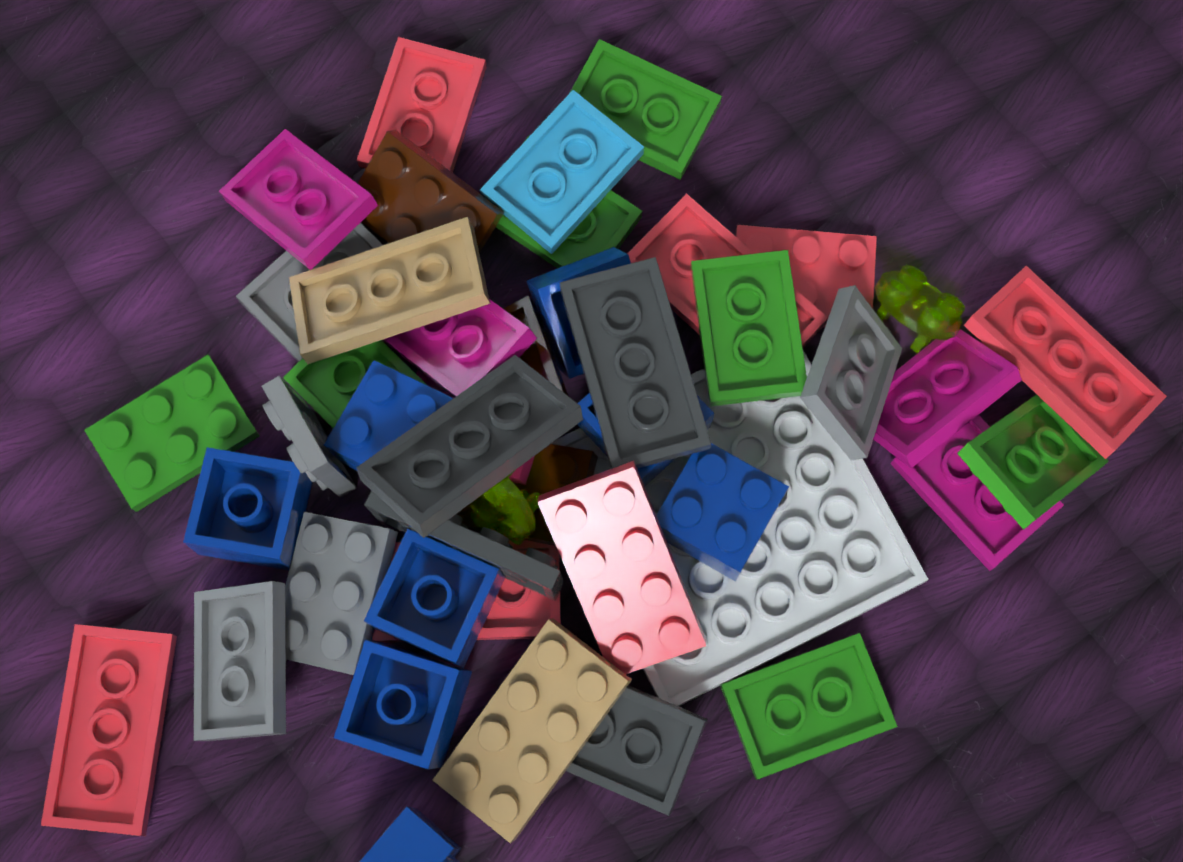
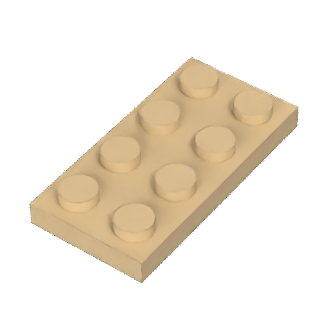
(388, 290)
(531, 730)

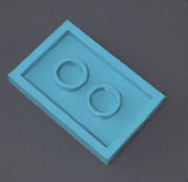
(562, 171)

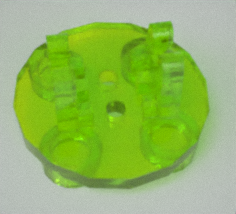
(918, 305)
(506, 511)

